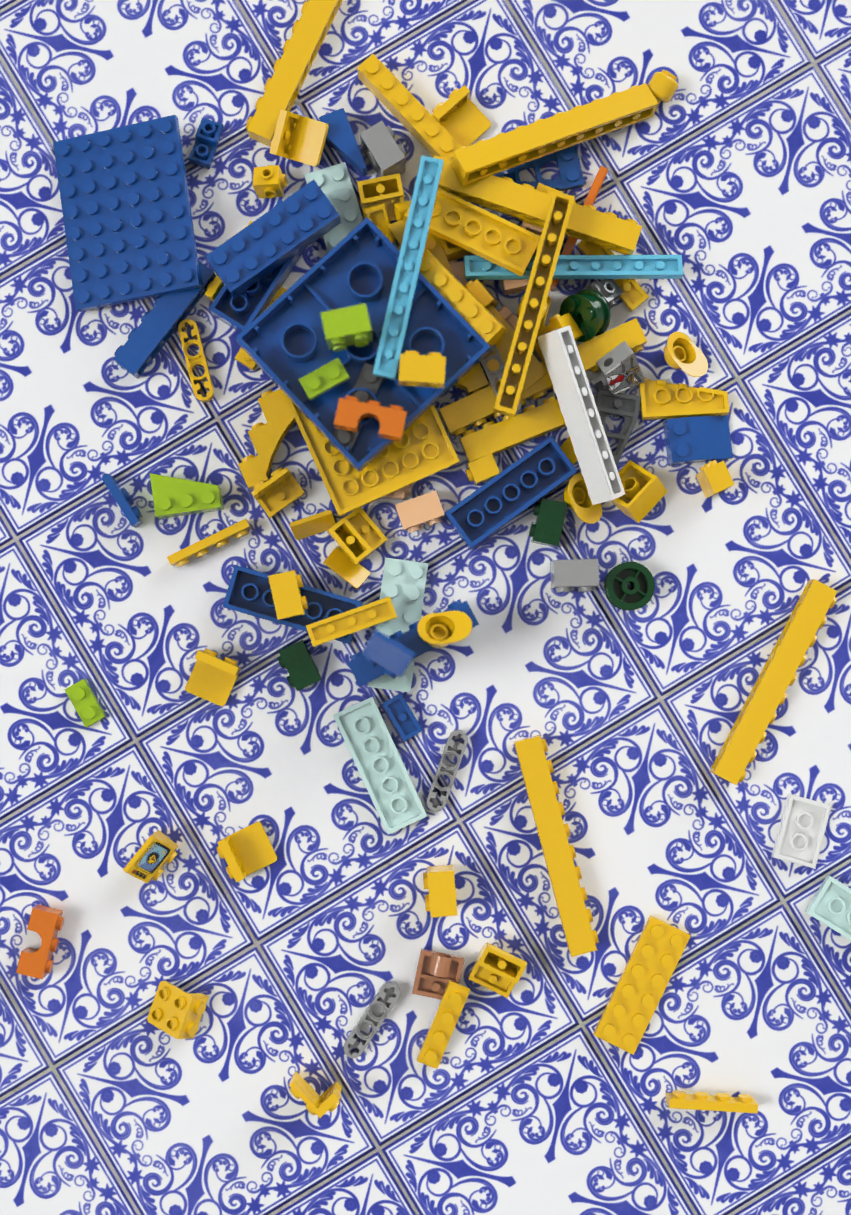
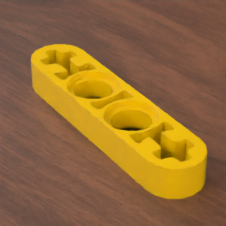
(193, 361)

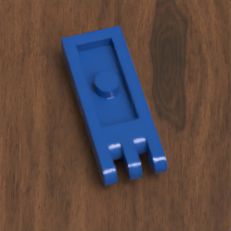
(122, 498)

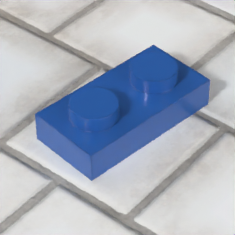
(402, 717)

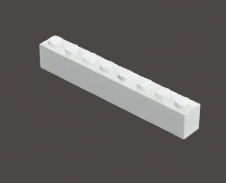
(581, 415)

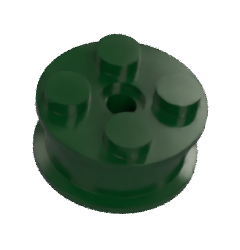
(588, 311)
(642, 586)

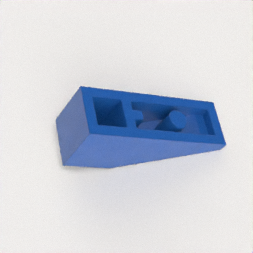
(342, 139)

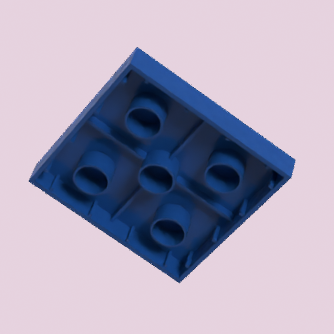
(292, 342)

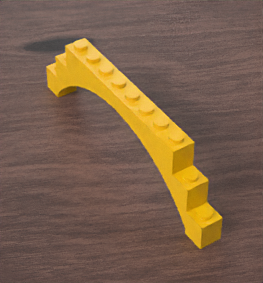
(280, 419)

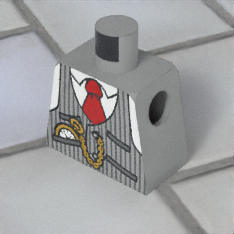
(618, 370)

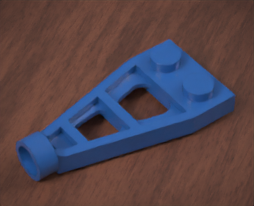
(568, 167)

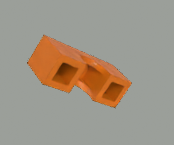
(352, 412)
(45, 922)

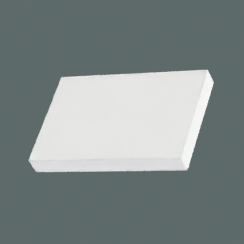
(801, 831)

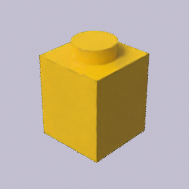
(482, 469)

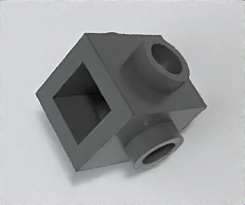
(608, 289)

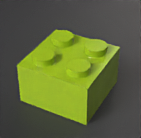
(347, 327)

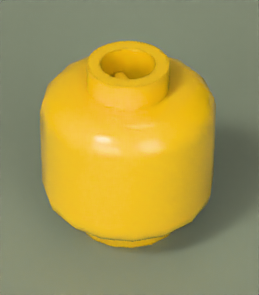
(663, 86)

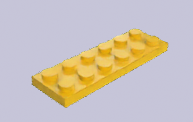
(482, 232)
(641, 984)

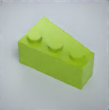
(183, 497)

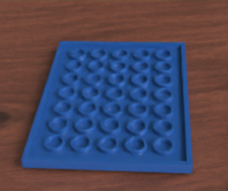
(127, 213)

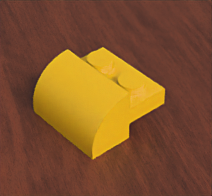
(381, 190)
(357, 535)
(497, 970)

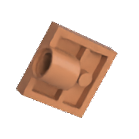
(435, 972)

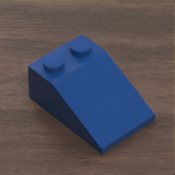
(697, 439)
(387, 654)

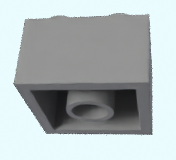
(382, 150)
(574, 574)

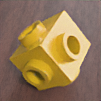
(269, 181)

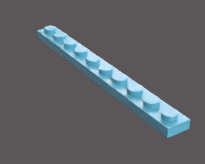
(408, 267)
(586, 267)

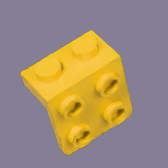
(461, 117)
(299, 138)
(277, 491)
(212, 677)
(246, 851)
(177, 1011)
(314, 1102)

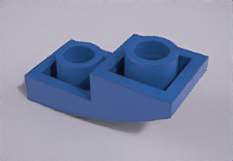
(206, 143)

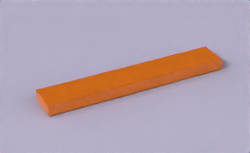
(590, 199)

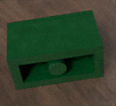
(548, 522)
(299, 665)

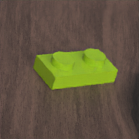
(324, 379)
(85, 703)

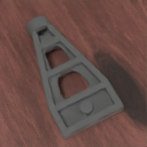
(618, 405)

